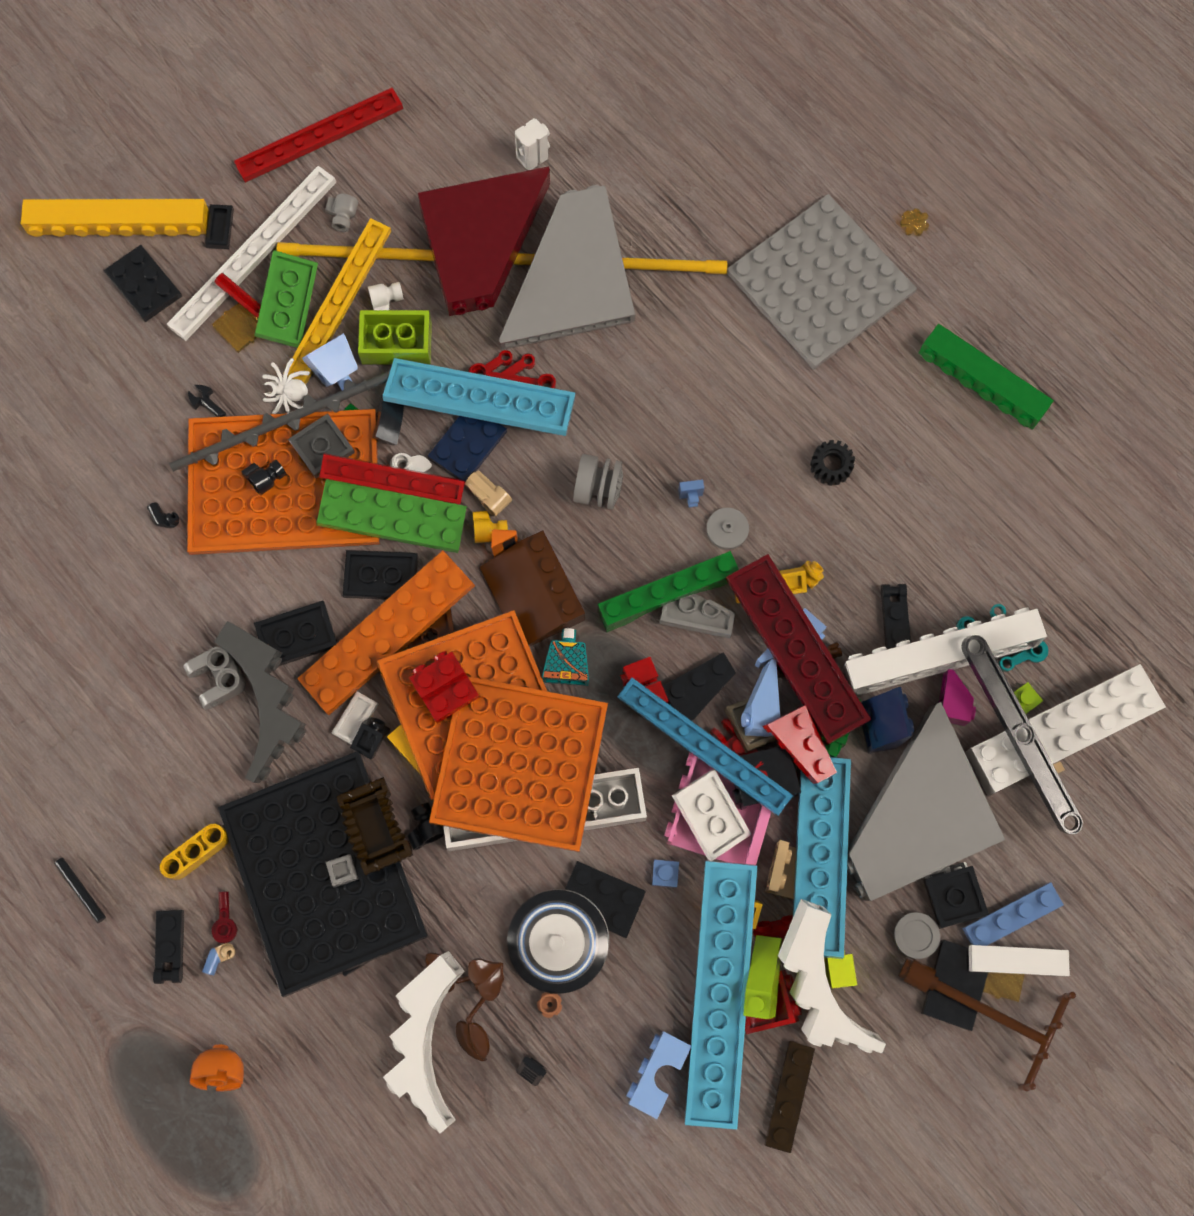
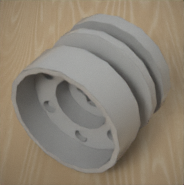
(598, 481)

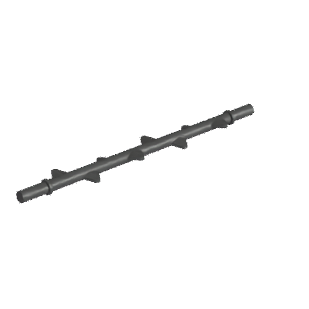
(270, 423)

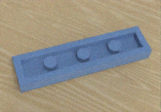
(1013, 916)

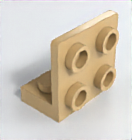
(782, 871)

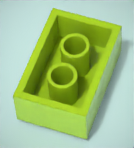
(394, 335)

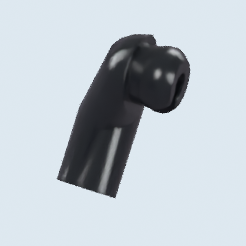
(162, 519)

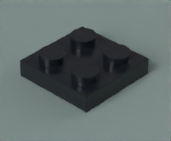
(955, 897)

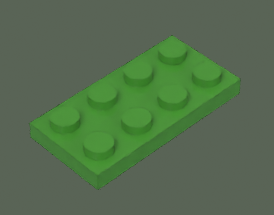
(286, 299)

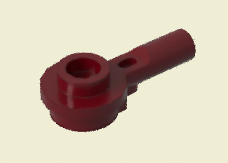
(224, 929)

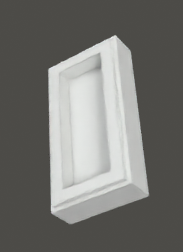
(357, 711)

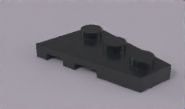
(699, 686)

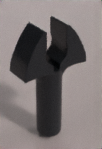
(206, 401)

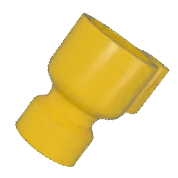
(483, 526)

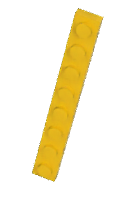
(341, 294)

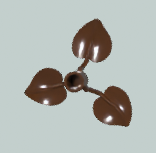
(487, 980)

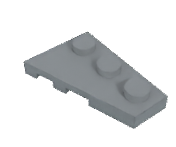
(698, 615)

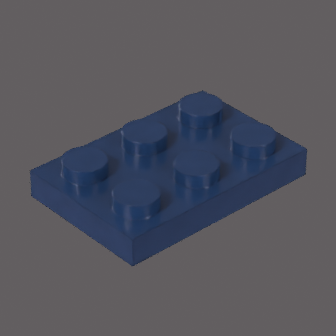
(466, 446)

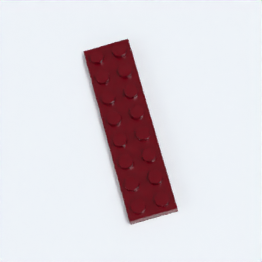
(798, 649)

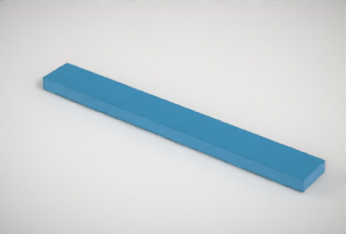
(705, 746)

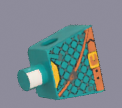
(566, 661)

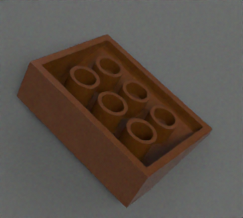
(535, 587)

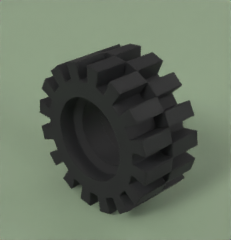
(826, 474)

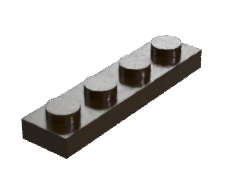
(789, 1097)

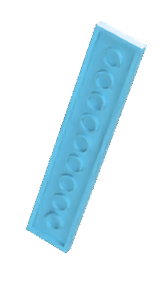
(720, 995)

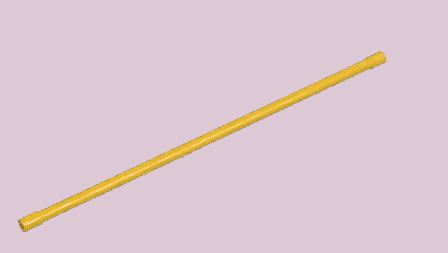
(707, 266)

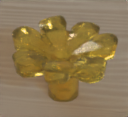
(915, 222)

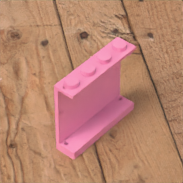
(754, 816)

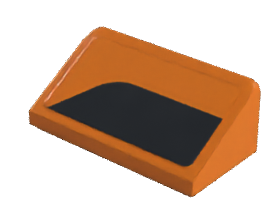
(503, 540)

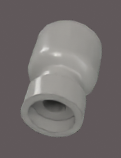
(344, 208)

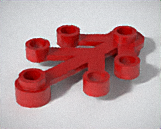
(510, 373)

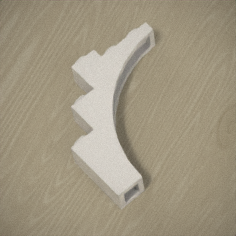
(804, 954)
(413, 1040)

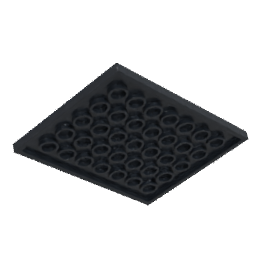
(282, 854)

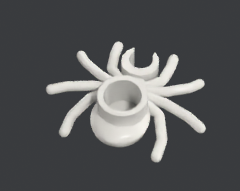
(286, 388)

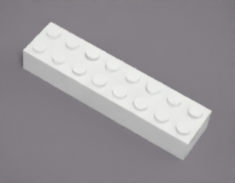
(943, 652)
(1068, 727)
(613, 801)

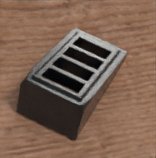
(531, 1070)

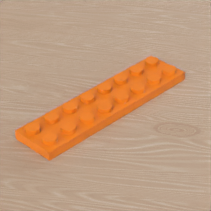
(385, 632)

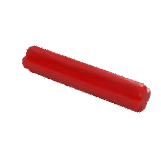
(238, 294)

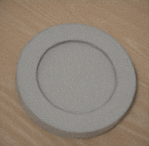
(727, 528)
(916, 935)

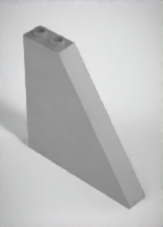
(575, 275)
(923, 815)

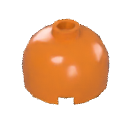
(217, 1068)

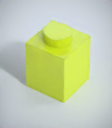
(840, 971)

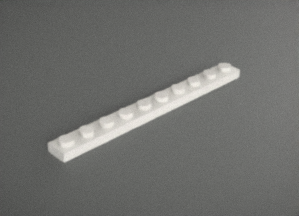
(252, 252)

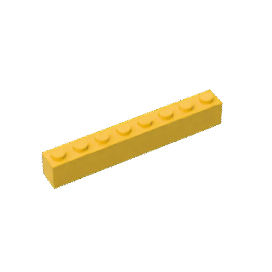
(114, 217)

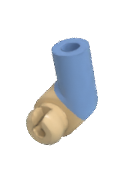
(217, 955)

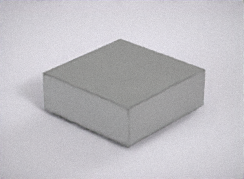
(342, 870)

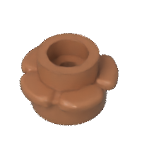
(556, 1006)

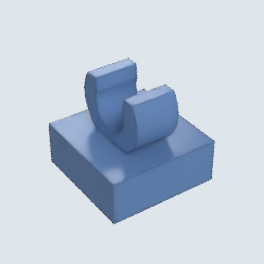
(691, 491)

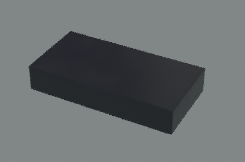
(219, 226)

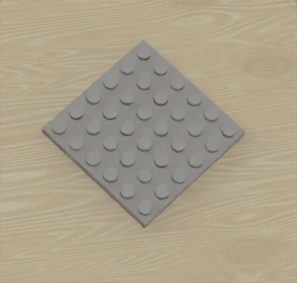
(821, 281)

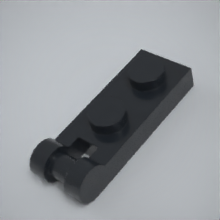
(895, 615)
(169, 946)

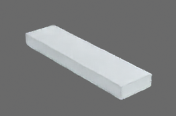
(1018, 960)

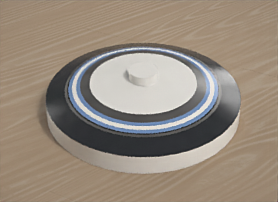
(558, 941)

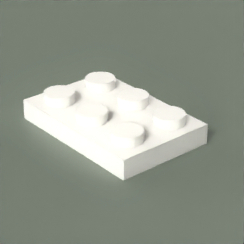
(711, 815)

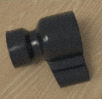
(263, 479)
(424, 832)

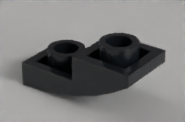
(388, 422)

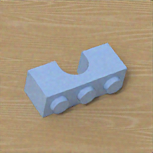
(645, 1094)

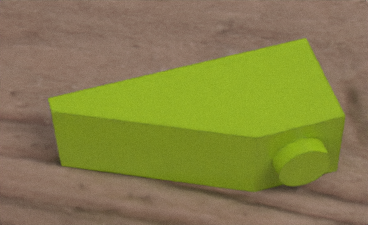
(763, 978)

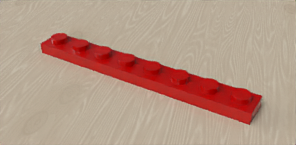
(318, 135)

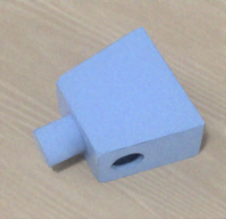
(332, 362)

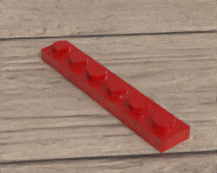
(391, 478)

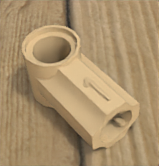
(492, 498)

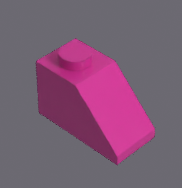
(956, 699)

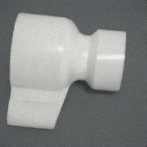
(382, 295)

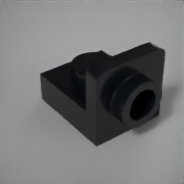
(370, 737)

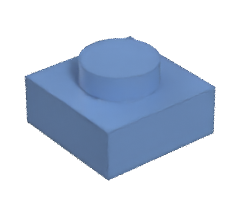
(665, 873)

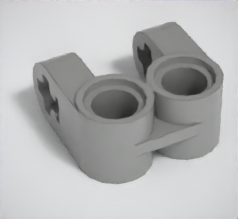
(206, 662)

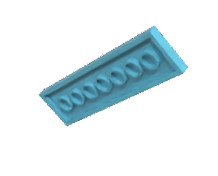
(479, 396)
(824, 850)

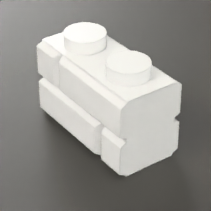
(532, 144)

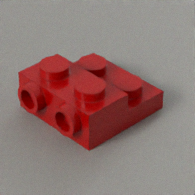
(443, 686)
(786, 1010)

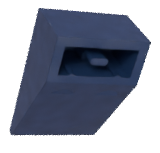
(888, 722)

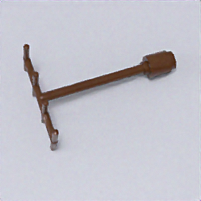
(924, 978)

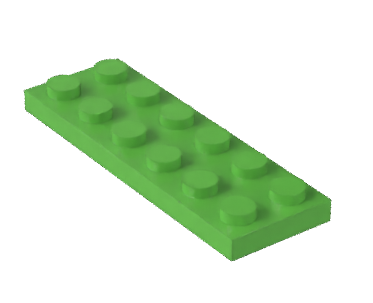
(391, 515)

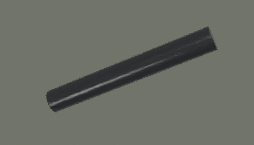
(80, 890)

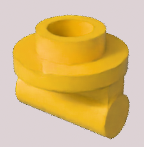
(813, 573)

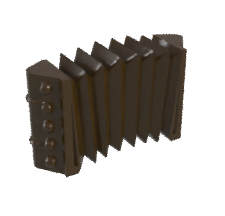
(373, 826)

